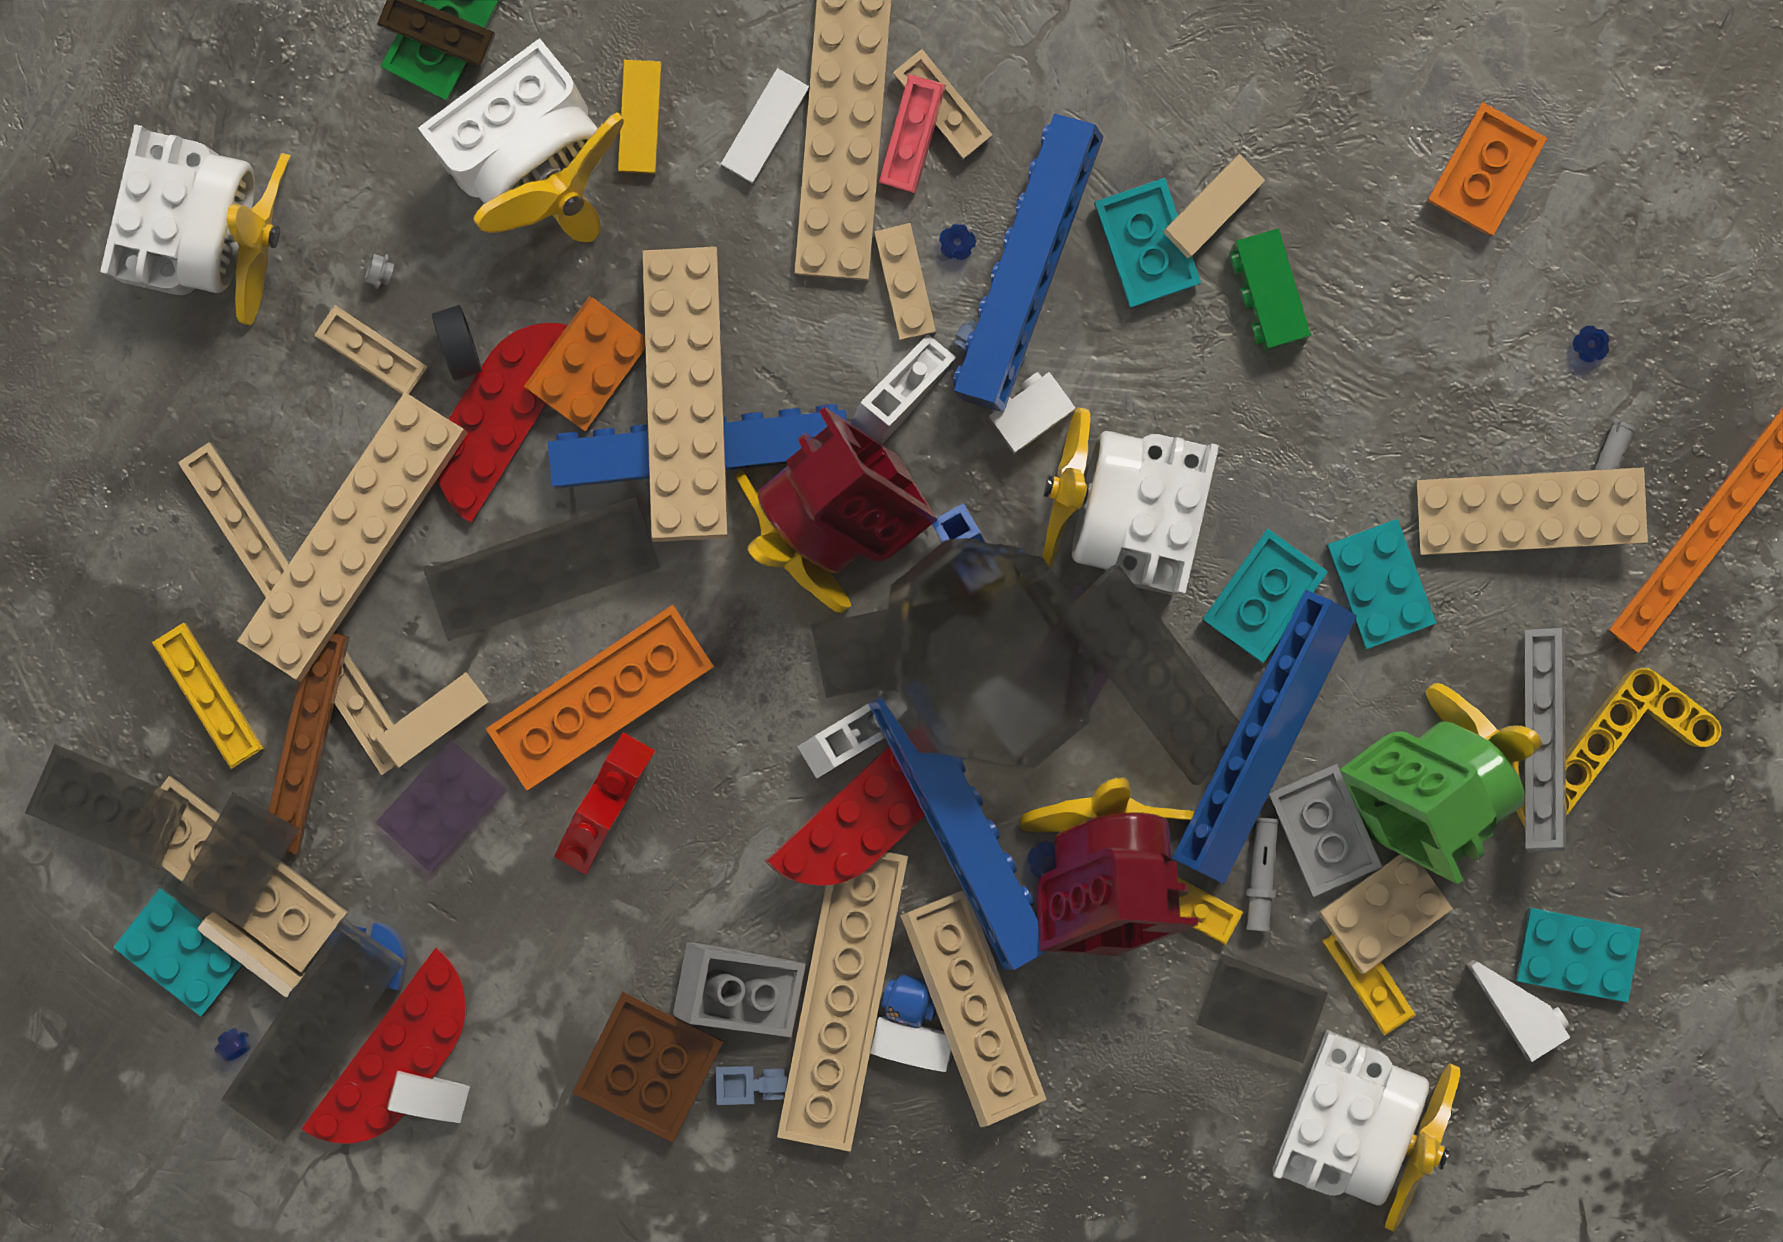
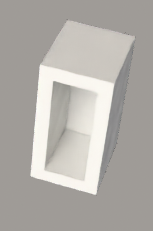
(1031, 411)

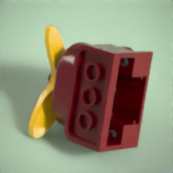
(832, 505)
(1111, 874)

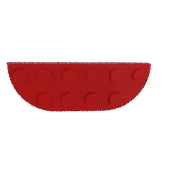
(496, 416)
(851, 827)
(411, 1039)

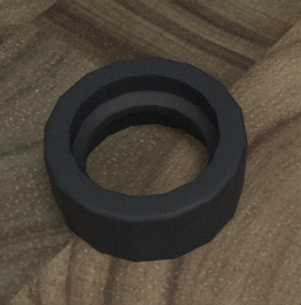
(456, 342)

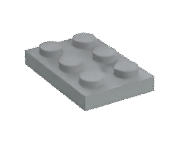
(1324, 830)

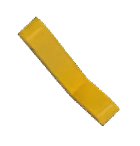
(1635, 706)

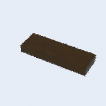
(437, 30)

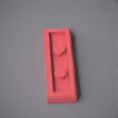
(912, 133)

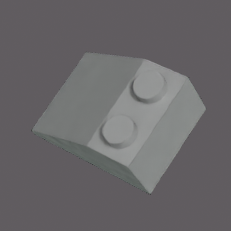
(738, 990)

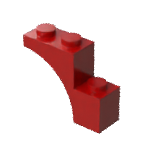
(604, 803)

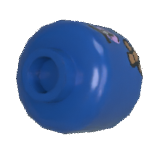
(908, 1001)

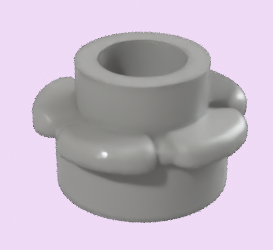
(378, 270)

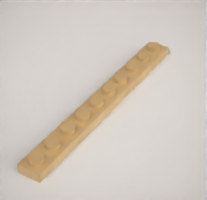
(266, 564)

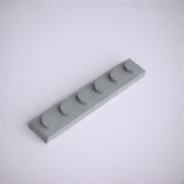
(1546, 716)

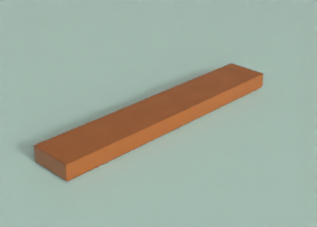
(307, 737)

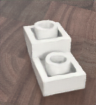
(913, 1046)
(428, 1097)

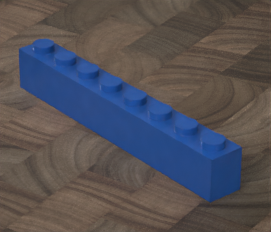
(1027, 262)
(625, 456)
(1264, 736)
(968, 845)

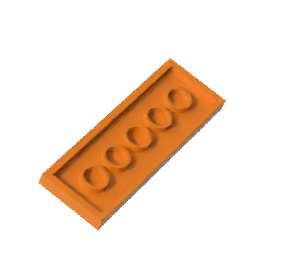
(600, 698)

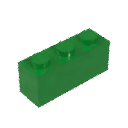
(1269, 290)

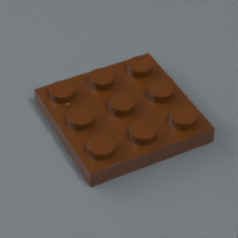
(647, 1066)

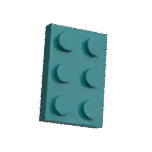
(1143, 255)
(1381, 584)
(1263, 595)
(175, 953)
(1578, 954)

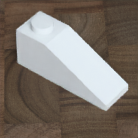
(902, 390)
(841, 741)
(1527, 1018)

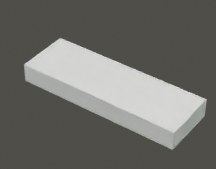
(765, 126)

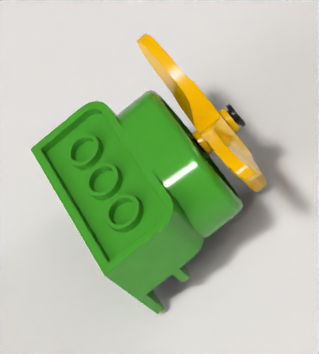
(1443, 786)

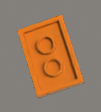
(1487, 169)
(586, 363)

